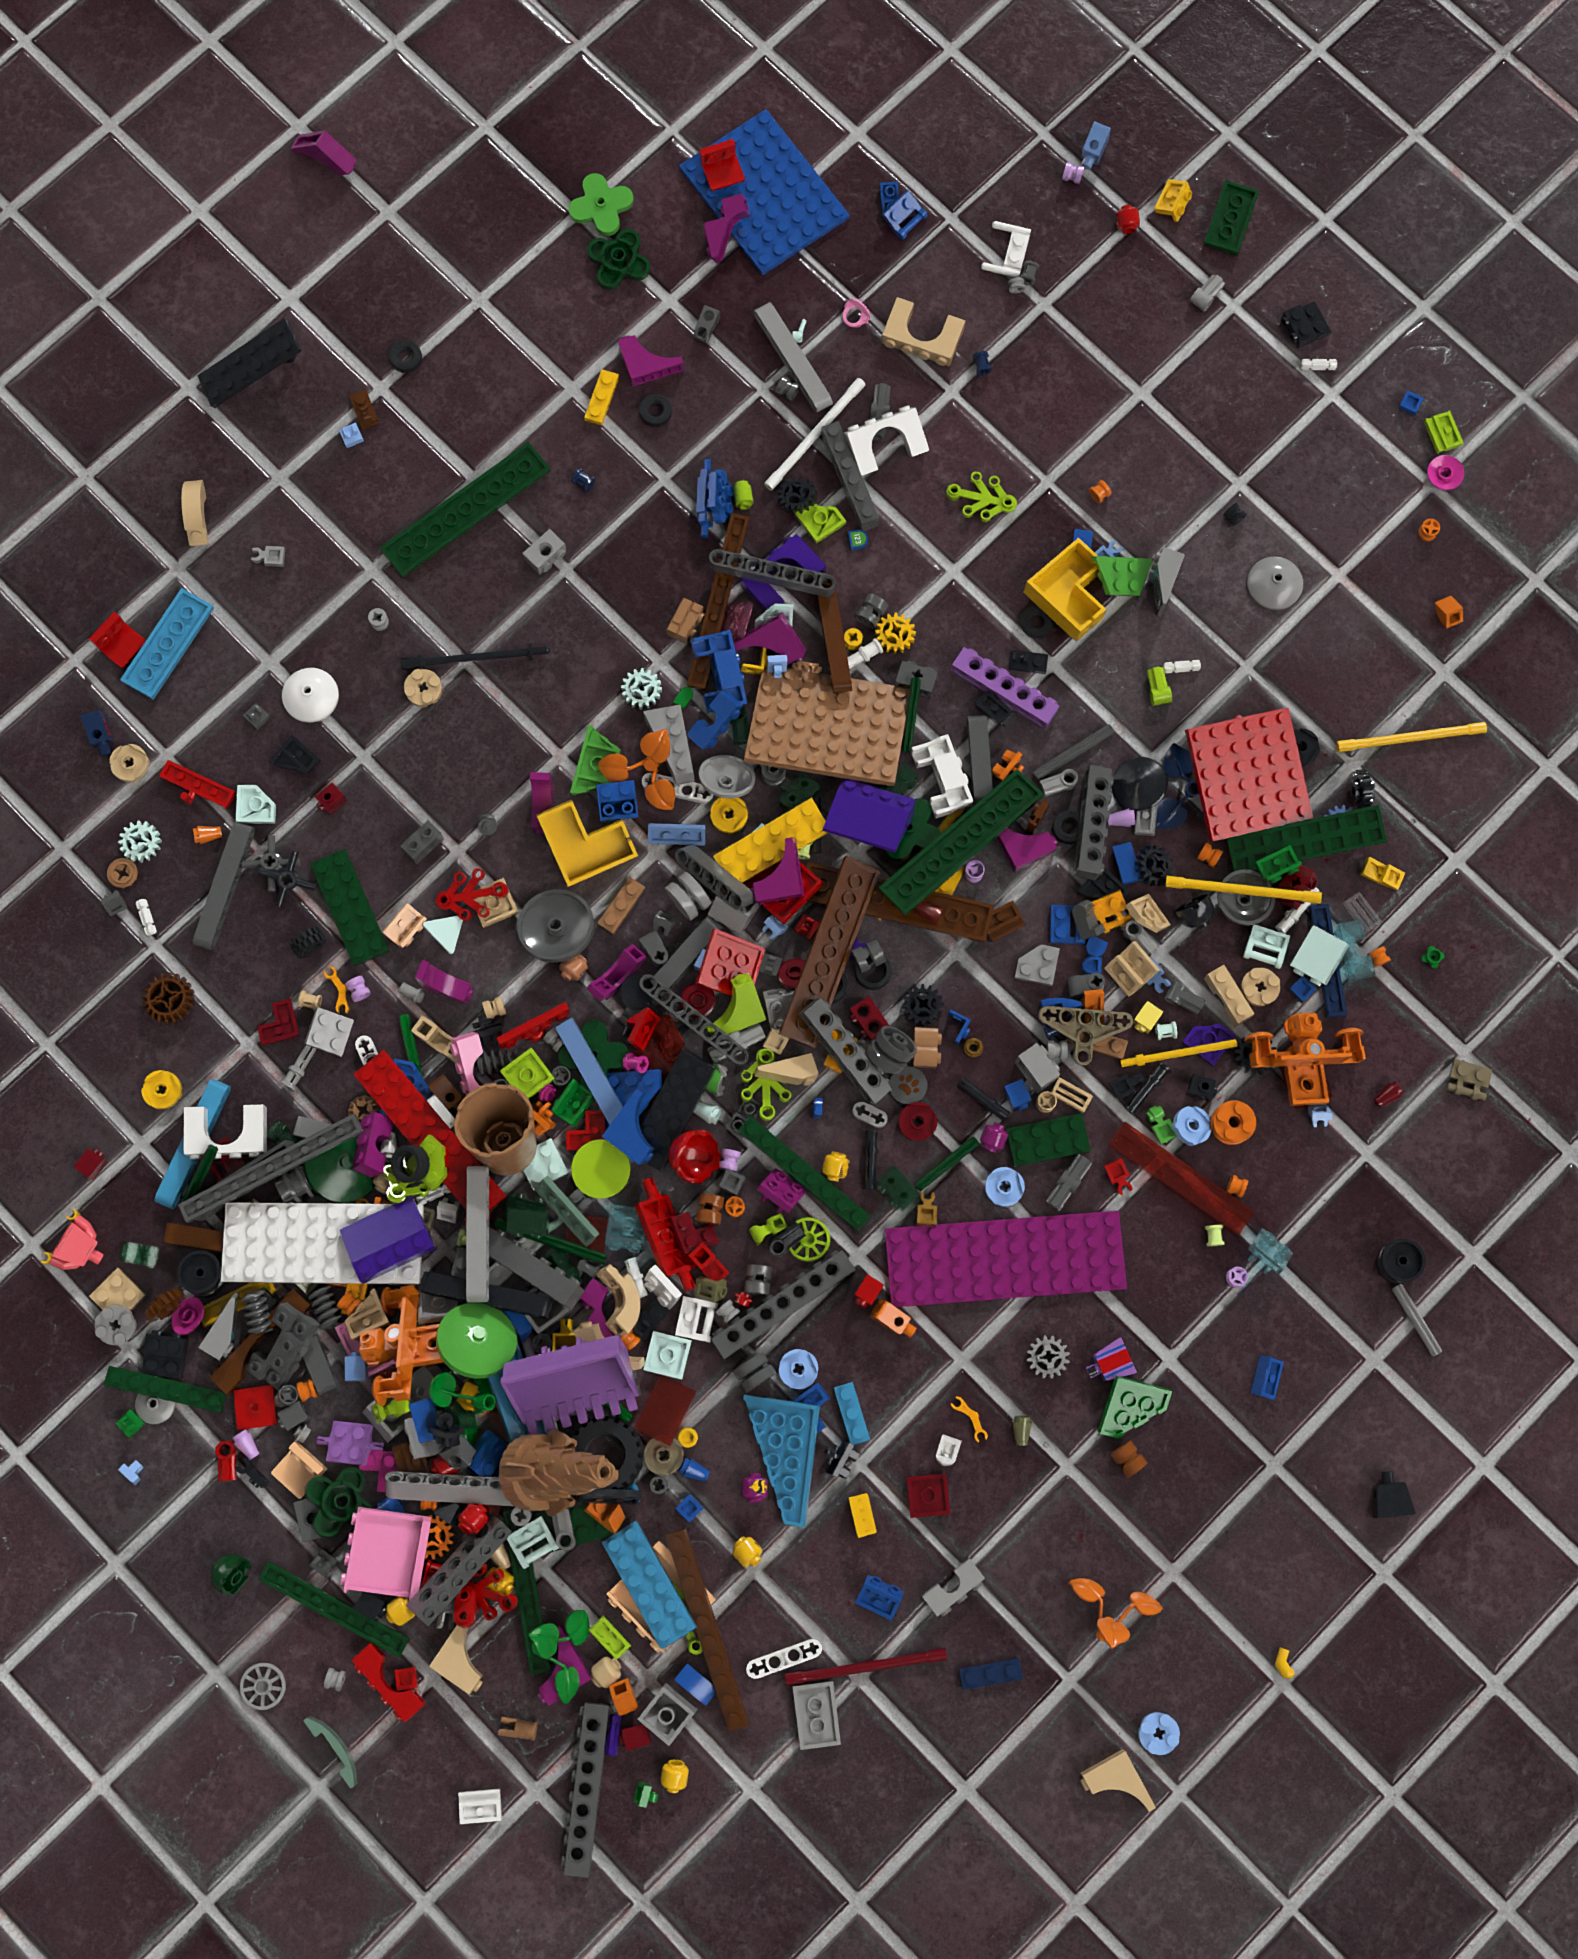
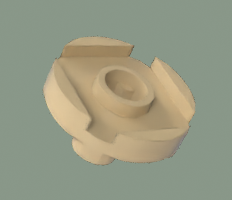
(427, 697)
(131, 773)
(1257, 976)

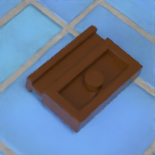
(1037, 815)
(1005, 921)
(406, 1462)

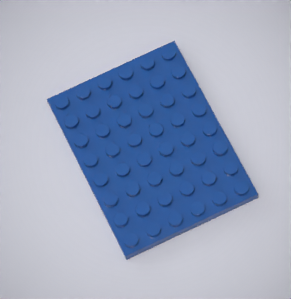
(782, 191)

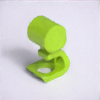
(773, 1226)
(395, 1408)

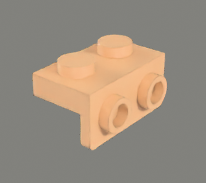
(404, 926)

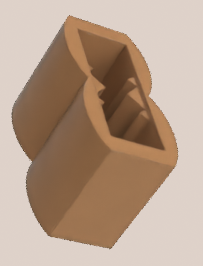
(927, 1047)

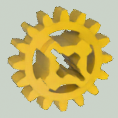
(894, 623)

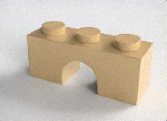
(1235, 1004)
(434, 1037)

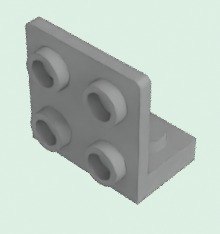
(777, 1005)
(418, 1449)

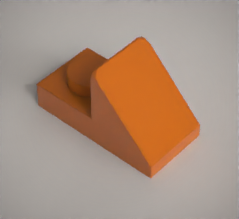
(1094, 1001)
(607, 1515)

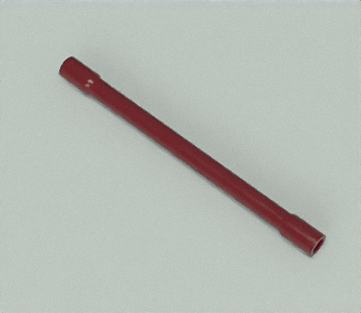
(805, 1676)

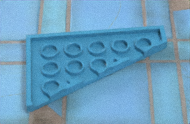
(788, 1446)

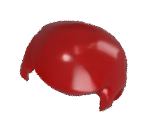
(694, 1156)

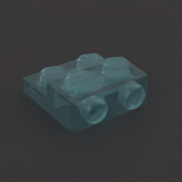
(625, 1230)

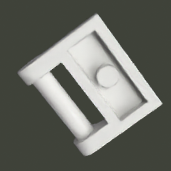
(689, 1319)

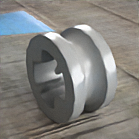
(1016, 285)

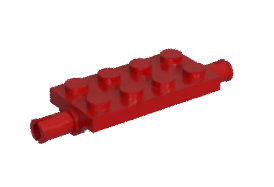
(655, 1217)

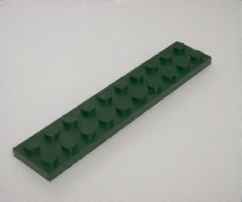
(465, 509)
(961, 842)

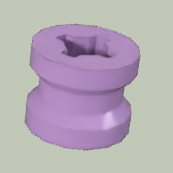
(1239, 1274)

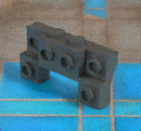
(288, 1349)

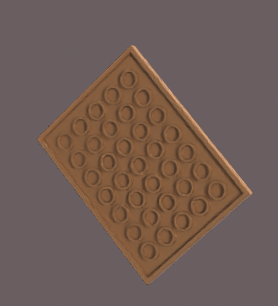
(819, 732)

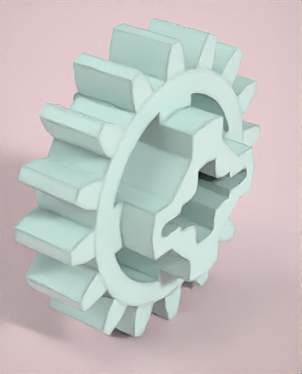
(648, 686)
(138, 849)

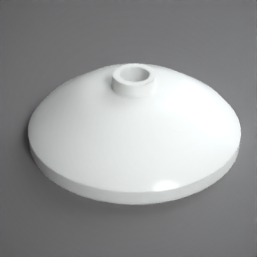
(313, 705)

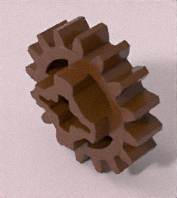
(164, 1305)

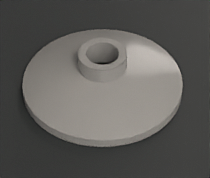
(156, 1415)

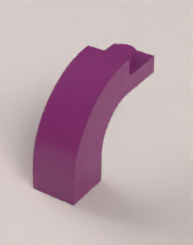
(623, 968)

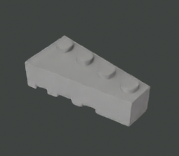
(679, 759)

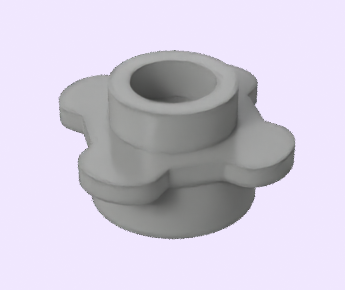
(301, 1433)

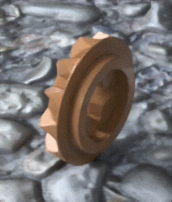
(807, 667)
(119, 865)
(362, 1101)

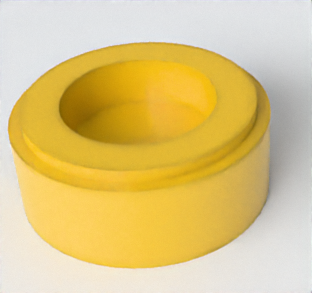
(687, 1437)

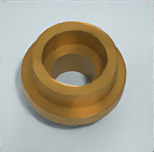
(973, 1041)

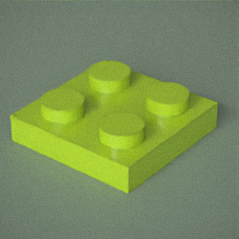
(527, 1073)

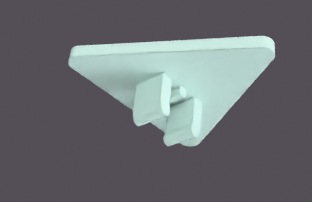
(445, 931)

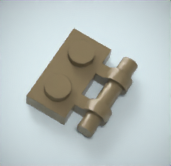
(1470, 1074)

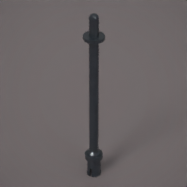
(421, 662)

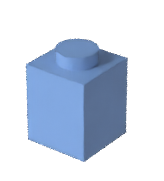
(355, 1368)

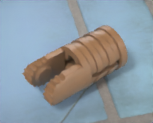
(523, 1728)

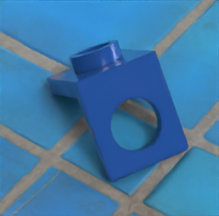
(964, 1031)

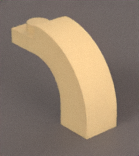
(193, 512)
(626, 1300)

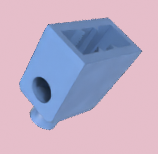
(1095, 145)

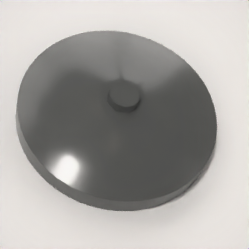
(555, 925)

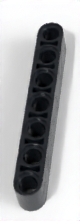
(499, 1297)

